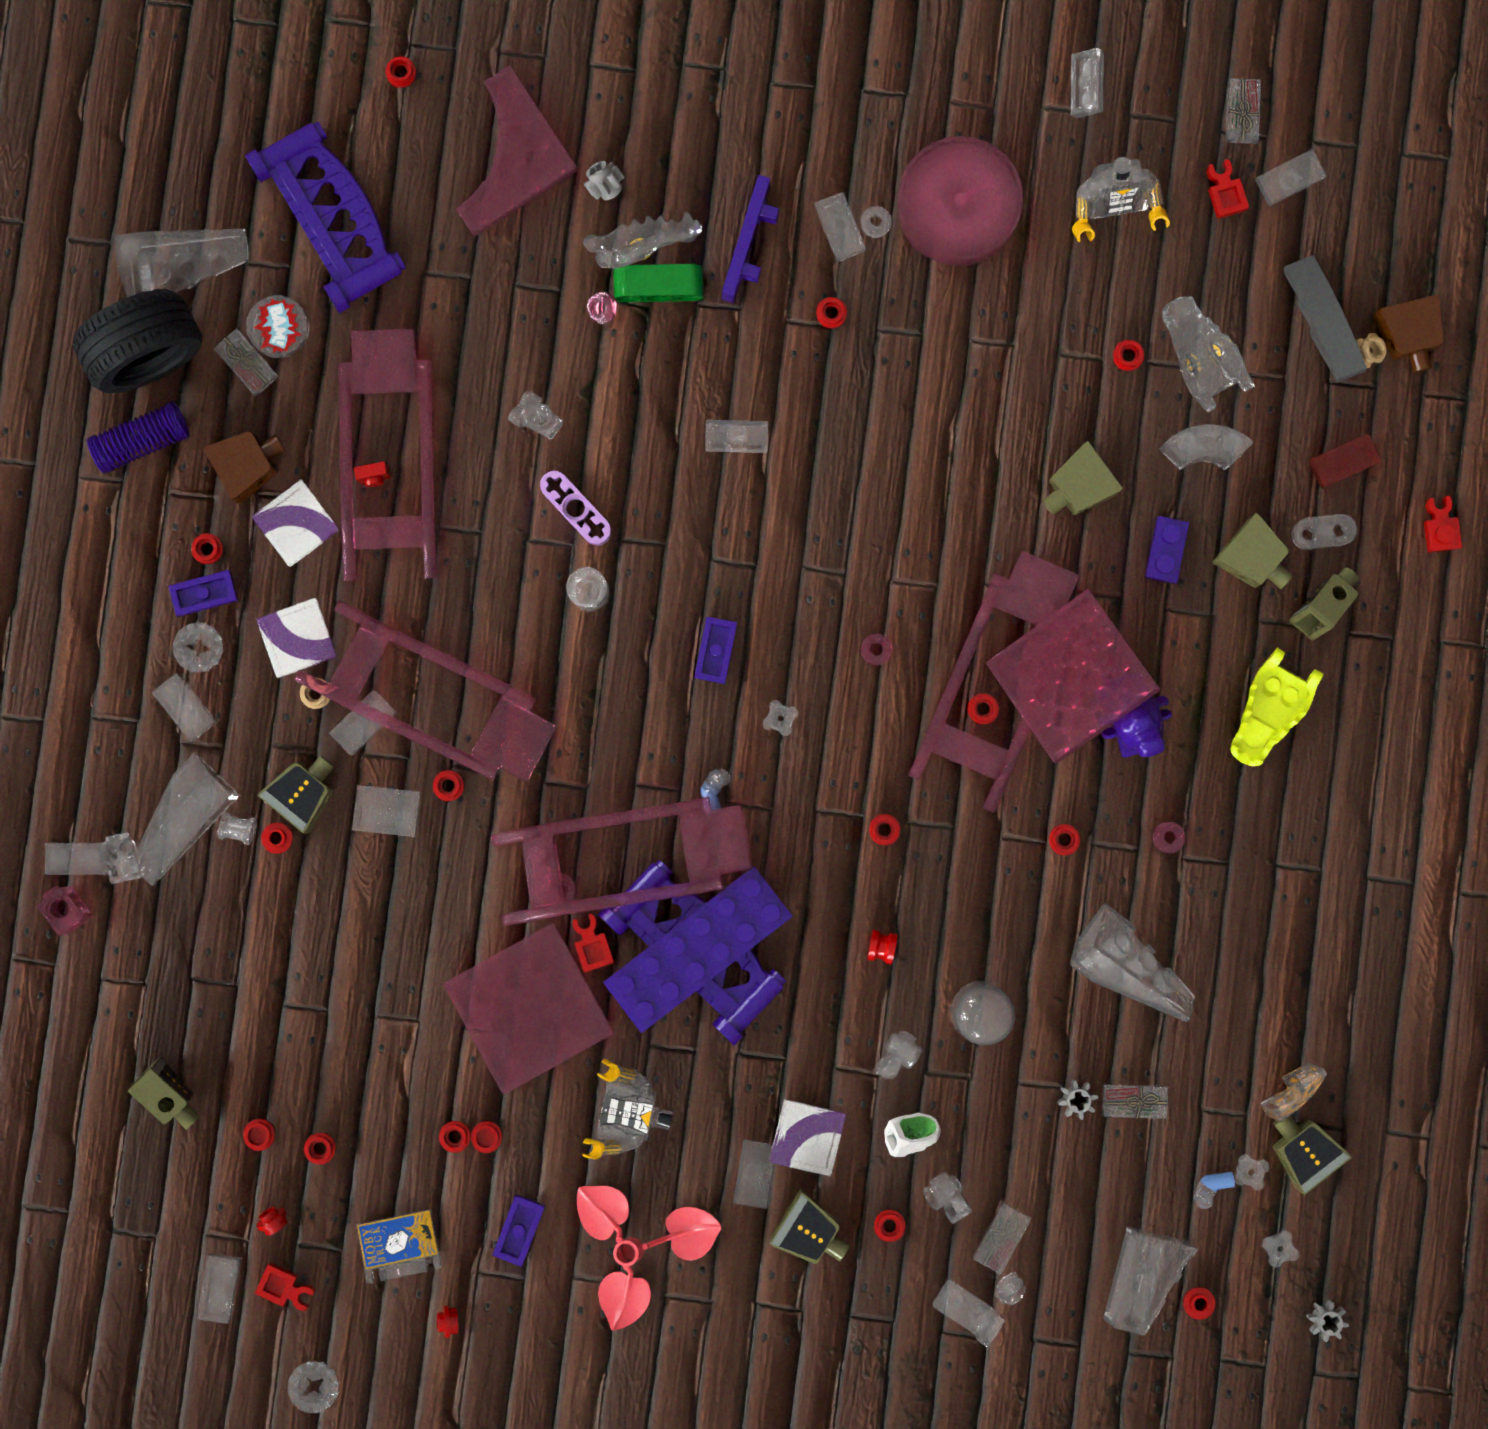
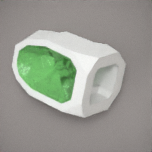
(911, 1134)

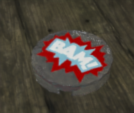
(277, 326)

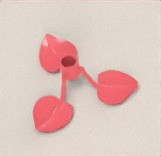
(622, 1295)

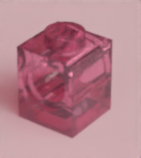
(77, 914)

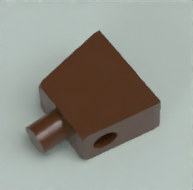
(1412, 330)
(244, 463)

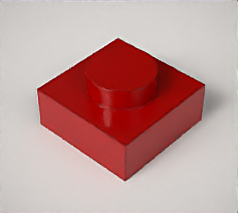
(372, 474)

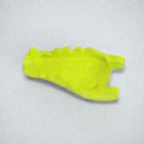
(1273, 707)

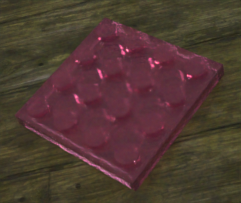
(1072, 676)
(528, 1008)

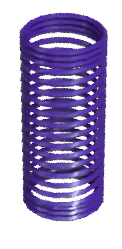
(174, 423)

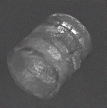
(588, 589)

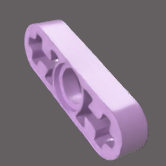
(566, 485)

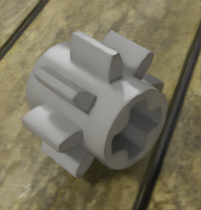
(604, 180)
(1084, 1104)
(1317, 1318)

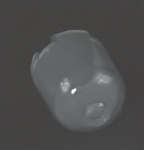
(982, 1013)

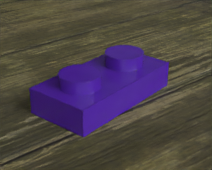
(1166, 550)
(203, 593)
(715, 650)
(518, 1230)

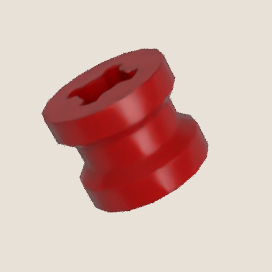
(882, 946)

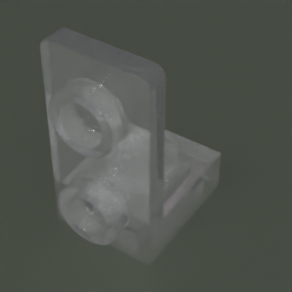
(969, 1312)

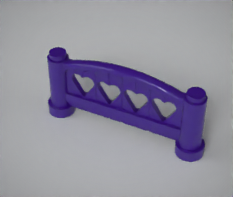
(350, 275)
(736, 1004)

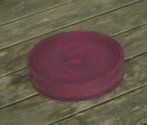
(959, 200)

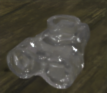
(532, 413)
(120, 854)
(900, 1051)
(945, 1193)

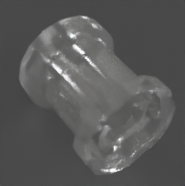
(237, 828)

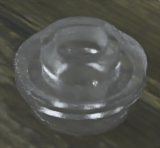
(875, 231)

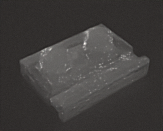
(386, 811)

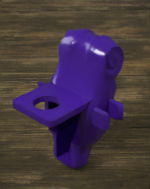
(1141, 729)

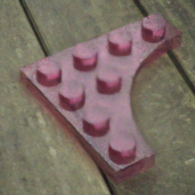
(525, 160)

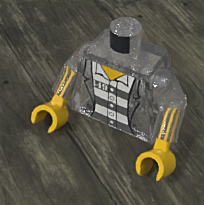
(1118, 190)
(626, 1112)

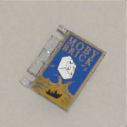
(398, 1245)

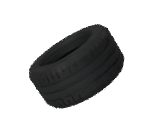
(137, 341)

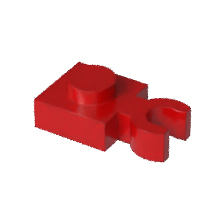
(1226, 195)
(1441, 532)
(593, 949)
(279, 1286)

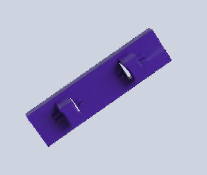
(756, 212)

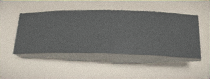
(1326, 319)

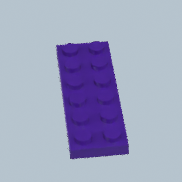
(697, 949)

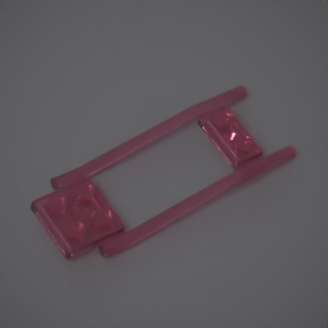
(386, 364)
(1032, 594)
(511, 737)
(712, 843)

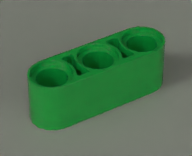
(658, 283)

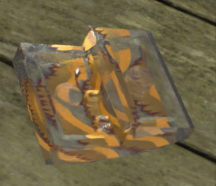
(1300, 1086)

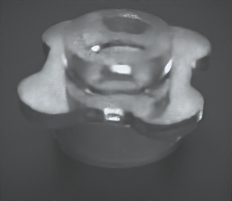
(772, 722)
(1247, 1163)
(1271, 1245)
(1010, 1289)

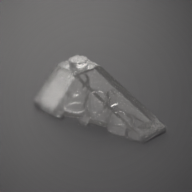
(177, 257)
(185, 812)
(1119, 961)

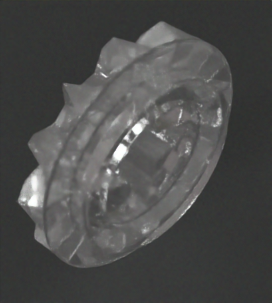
(190, 635)
(313, 1401)

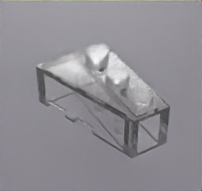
(1143, 1278)

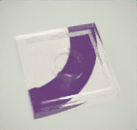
(295, 523)
(296, 638)
(807, 1137)

